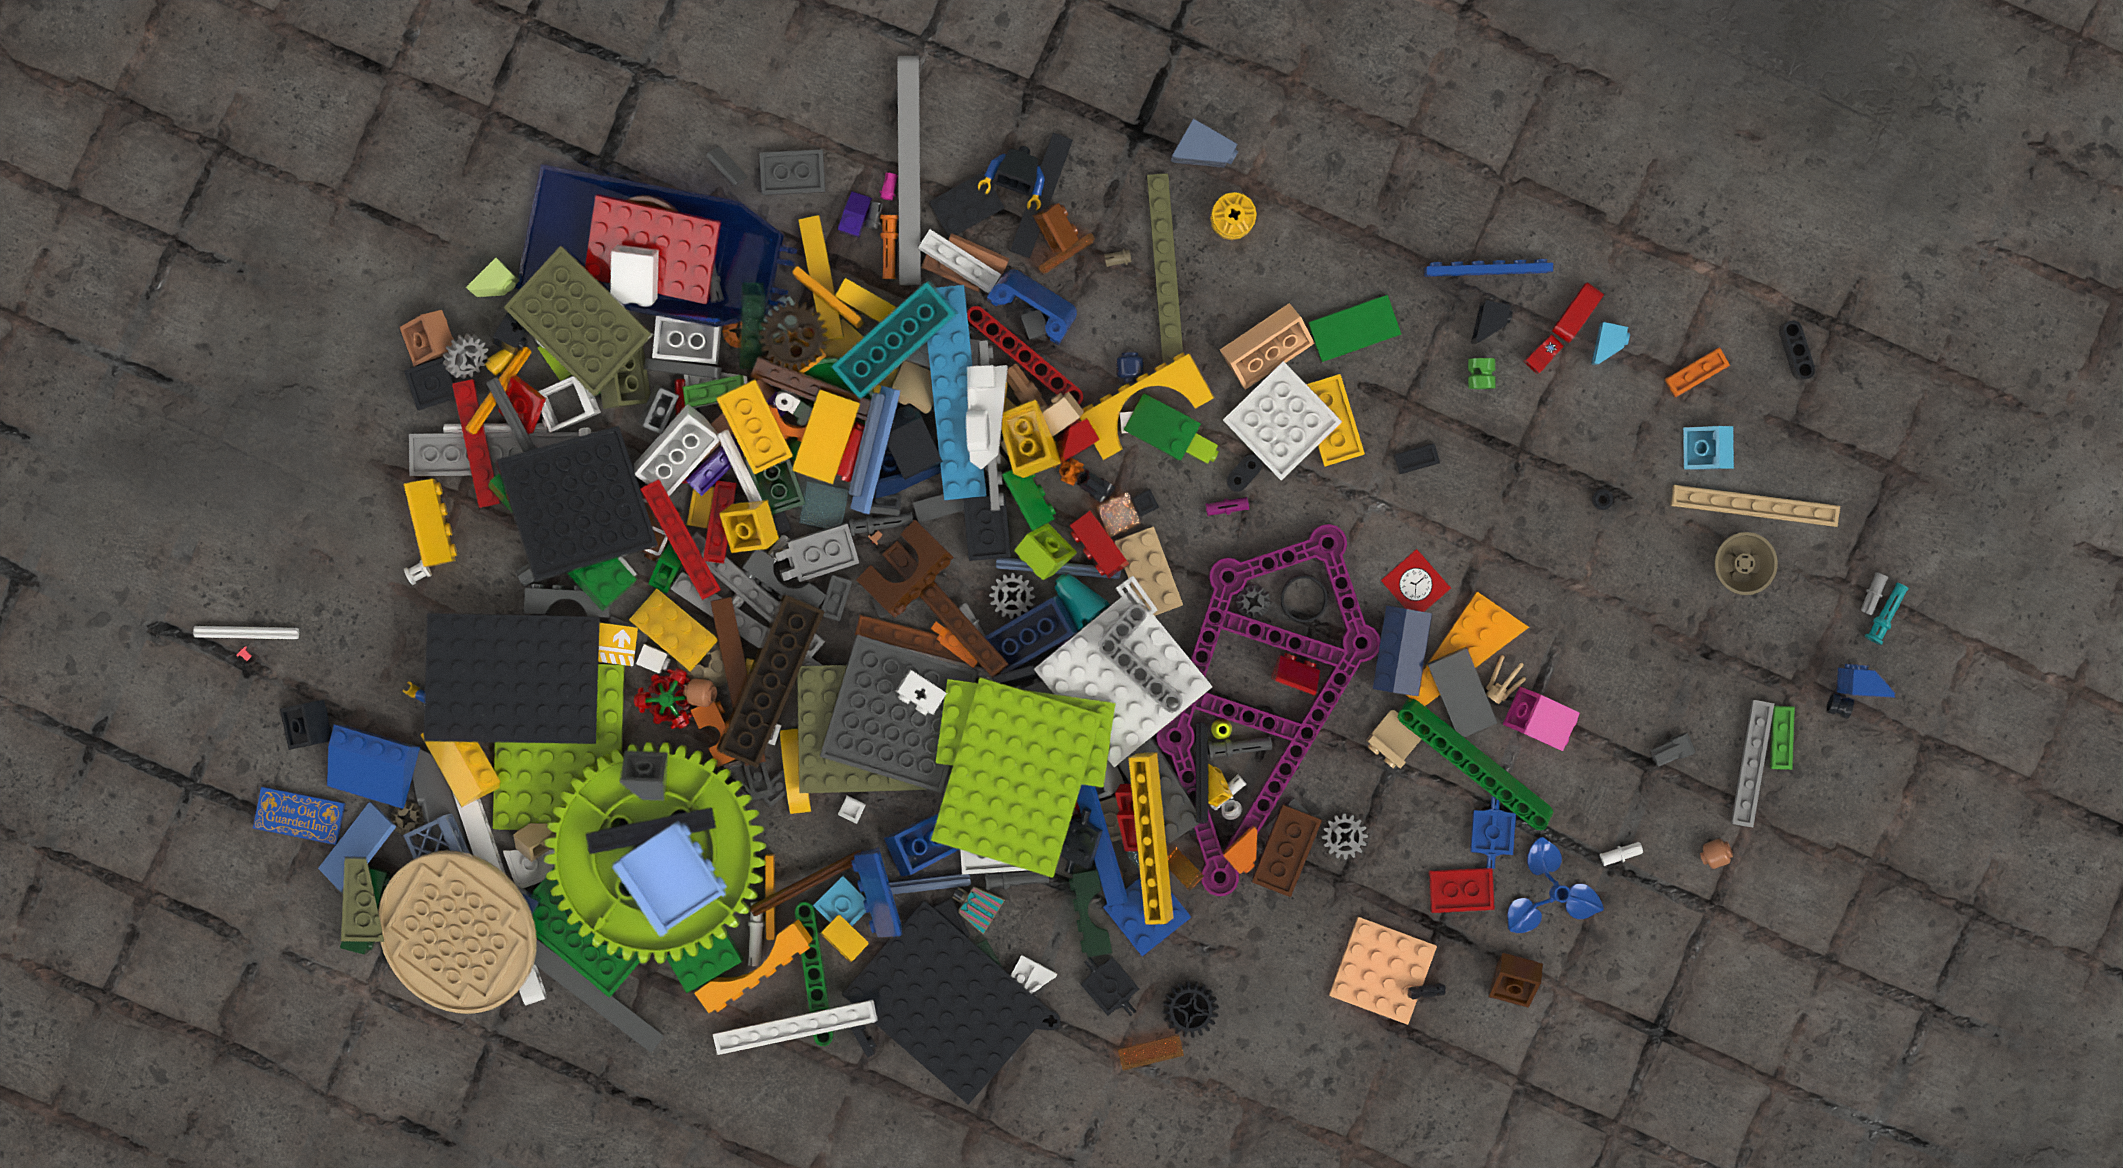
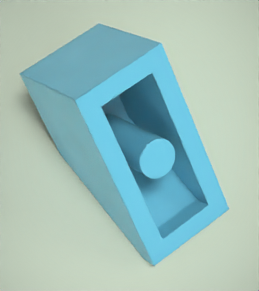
(1609, 341)

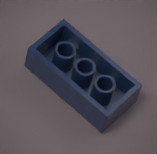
(1033, 633)

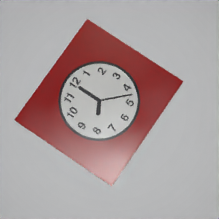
(1415, 583)

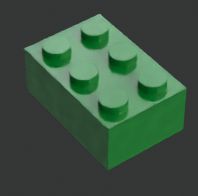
(707, 964)

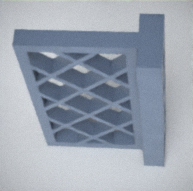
(449, 830)

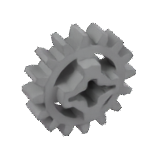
(465, 356)
(1004, 587)
(1354, 825)

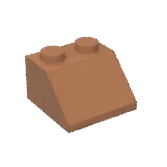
(427, 337)

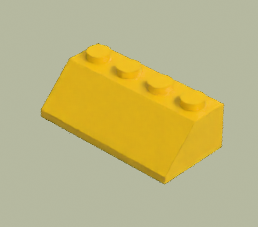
(430, 522)
(464, 769)

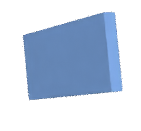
(360, 840)

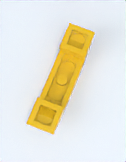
(797, 801)

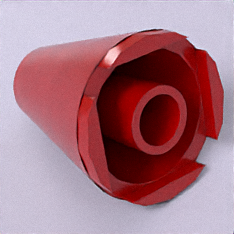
(850, 453)

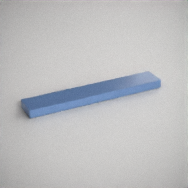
(864, 501)

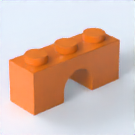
(714, 717)

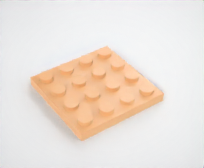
(1381, 968)

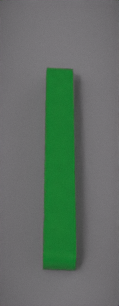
(1475, 764)

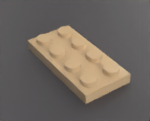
(1150, 570)

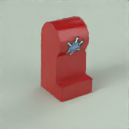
(1543, 354)

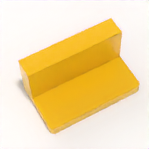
(844, 938)

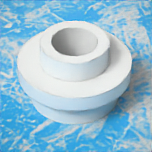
(1231, 809)

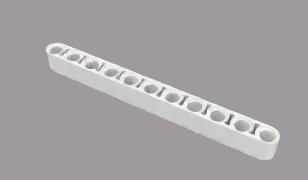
(484, 847)

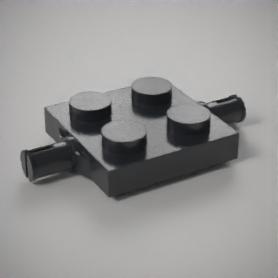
(1080, 842)
(1110, 986)

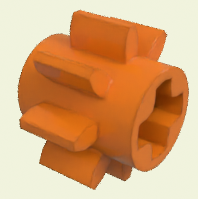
(1070, 470)

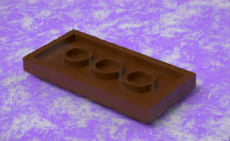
(1286, 850)

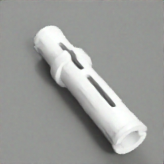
(755, 940)

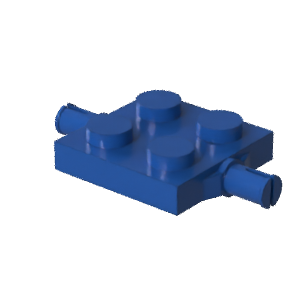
(1493, 832)

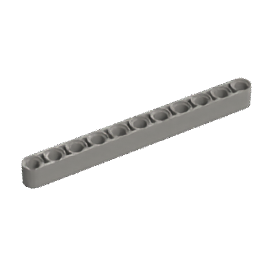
(909, 170)

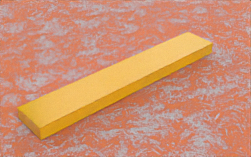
(820, 271)

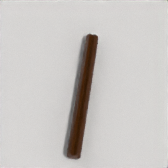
(803, 885)

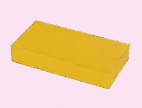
(700, 509)

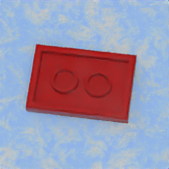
(1461, 890)

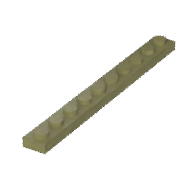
(1165, 267)

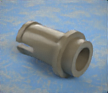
(1118, 258)

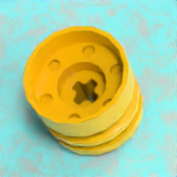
(1228, 227)

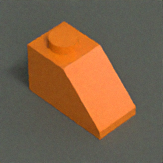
(1243, 851)

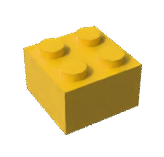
(749, 526)

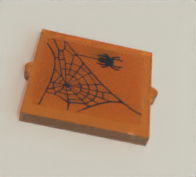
(1118, 514)

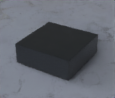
(1145, 503)

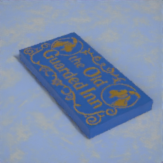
(299, 815)

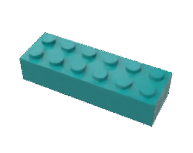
(894, 339)

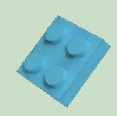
(842, 900)

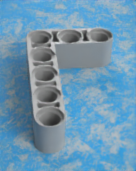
(1136, 662)

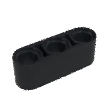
(1797, 339)

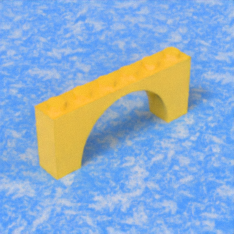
(1180, 375)

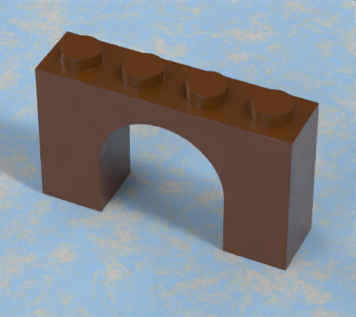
(931, 560)

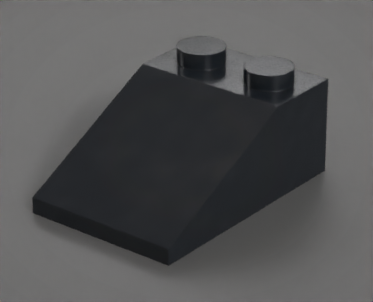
(912, 442)

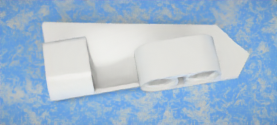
(985, 412)

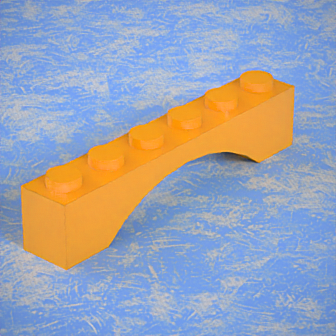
(721, 989)

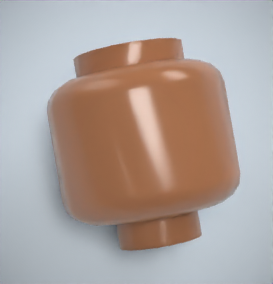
(700, 692)
(1716, 853)

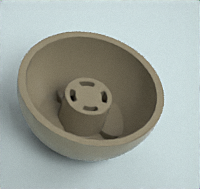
(1754, 555)
(714, 664)

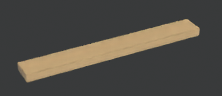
(1755, 505)

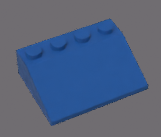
(370, 765)
(878, 893)

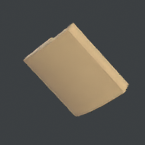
(914, 386)

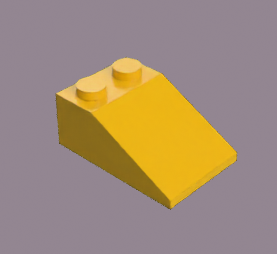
(1028, 440)

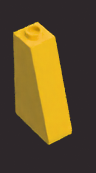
(864, 301)

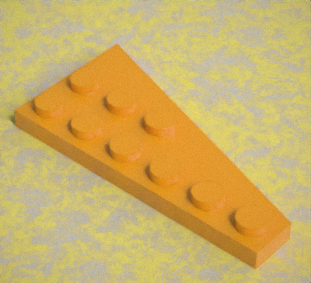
(1479, 628)

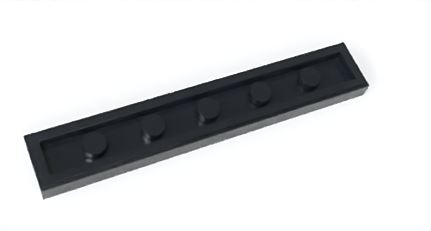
(1051, 169)
(642, 831)

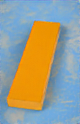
(827, 297)
(769, 890)

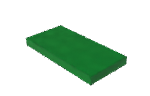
(1354, 328)

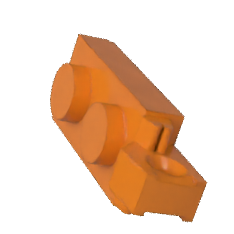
(952, 644)

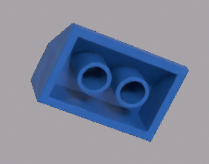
(1859, 680)

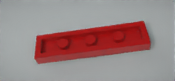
(716, 537)

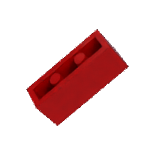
(1098, 545)

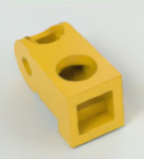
(1217, 787)

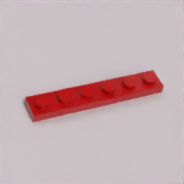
(476, 444)
(680, 539)

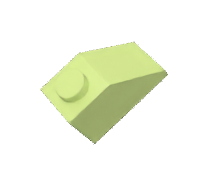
(493, 281)

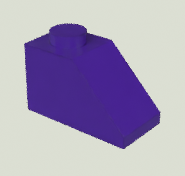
(854, 215)

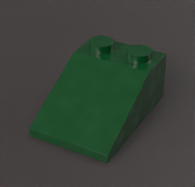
(779, 486)

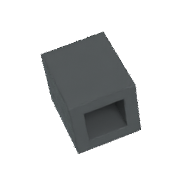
(1033, 323)

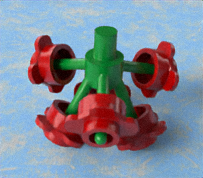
(662, 710)

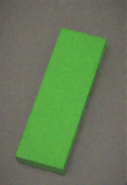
(707, 392)
(1782, 737)

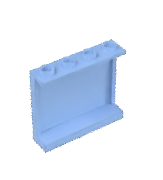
(669, 877)

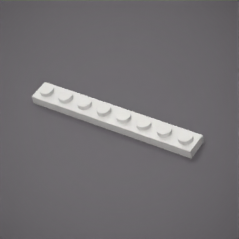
(795, 1027)

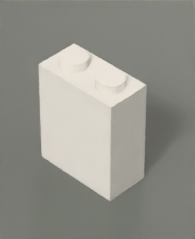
(634, 275)

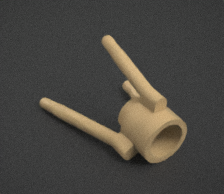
(1499, 692)

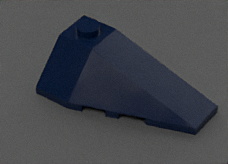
(891, 480)

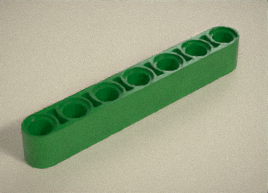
(814, 962)

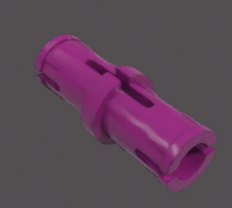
(1212, 508)

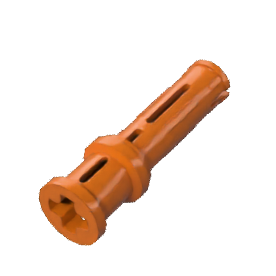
(889, 236)

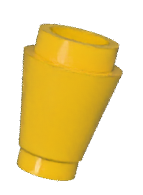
(498, 362)

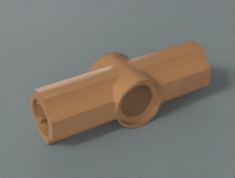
(1023, 388)

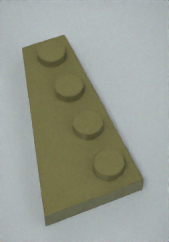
(359, 904)

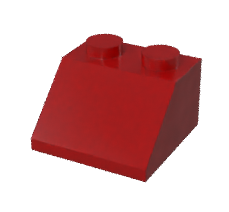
(1075, 439)

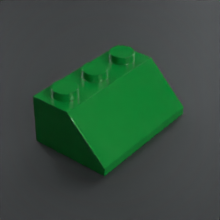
(1030, 499)

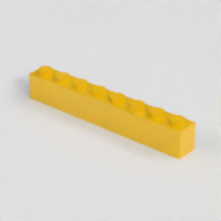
(1151, 838)

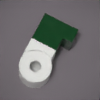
(794, 404)

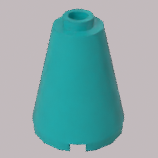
(1080, 600)

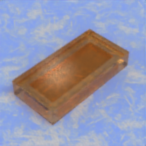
(1183, 869)

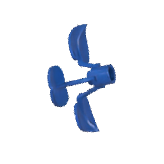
(1579, 899)

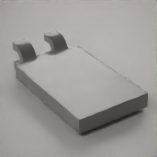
(818, 553)

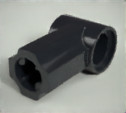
(1097, 487)

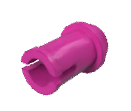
(889, 186)

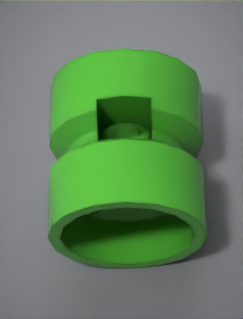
(1481, 373)

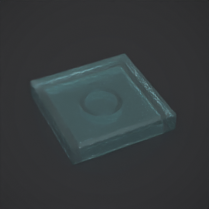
(823, 505)

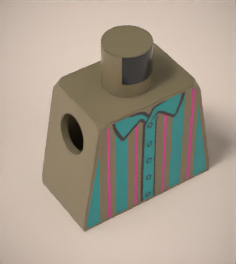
(978, 906)

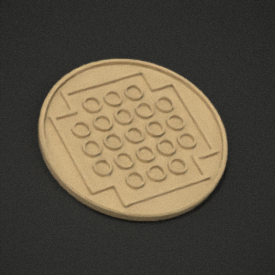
(457, 932)

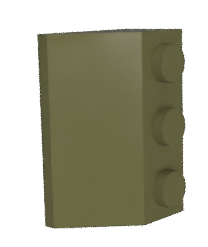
(628, 386)

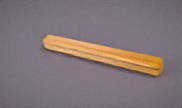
(490, 402)

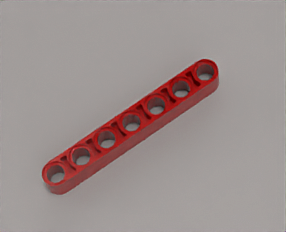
(1020, 346)

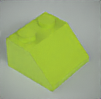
(1045, 551)

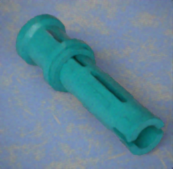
(1884, 624)

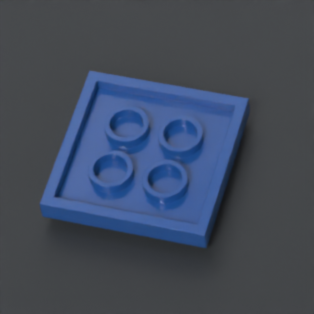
(1131, 919)

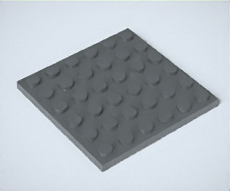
(877, 728)

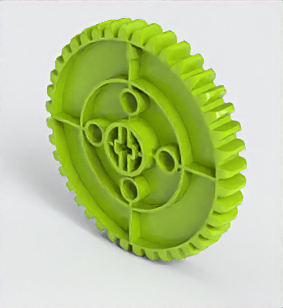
(595, 888)

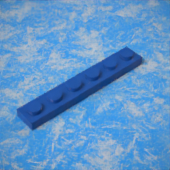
(1498, 267)

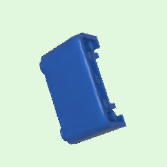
(1015, 283)

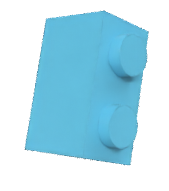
(1708, 447)

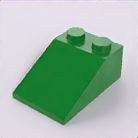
(1162, 427)

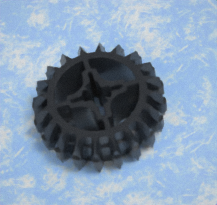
(1198, 1012)

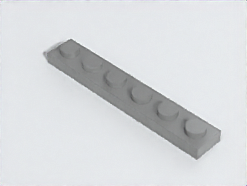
(1752, 763)

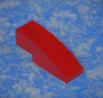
(1126, 817)

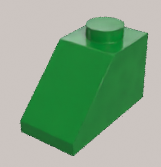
(666, 570)

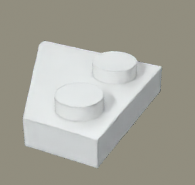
(1032, 974)

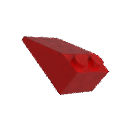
(1296, 674)

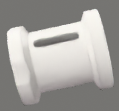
(412, 577)

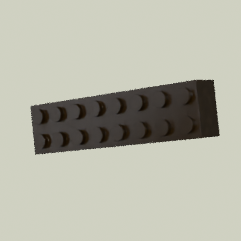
(770, 680)

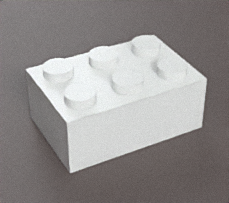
(686, 342)

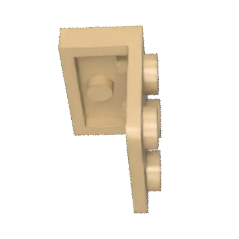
(1392, 740)

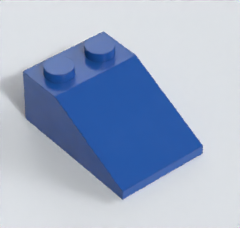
(913, 846)

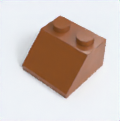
(1056, 227)

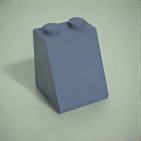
(1204, 147)

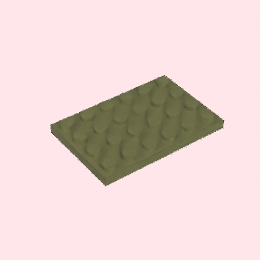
(578, 321)

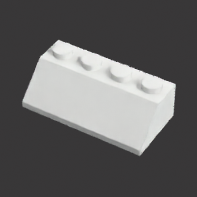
(677, 450)

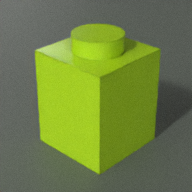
(1202, 449)

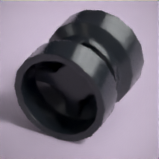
(1840, 706)

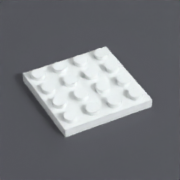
(1282, 420)

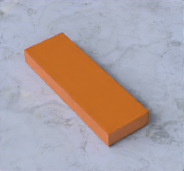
(1697, 372)

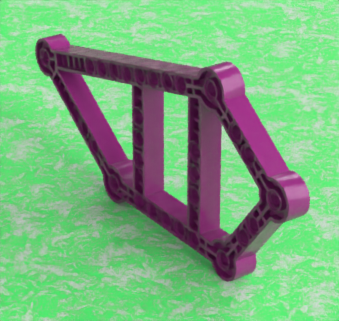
(1344, 661)

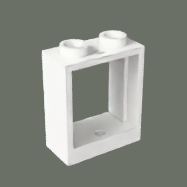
(587, 399)

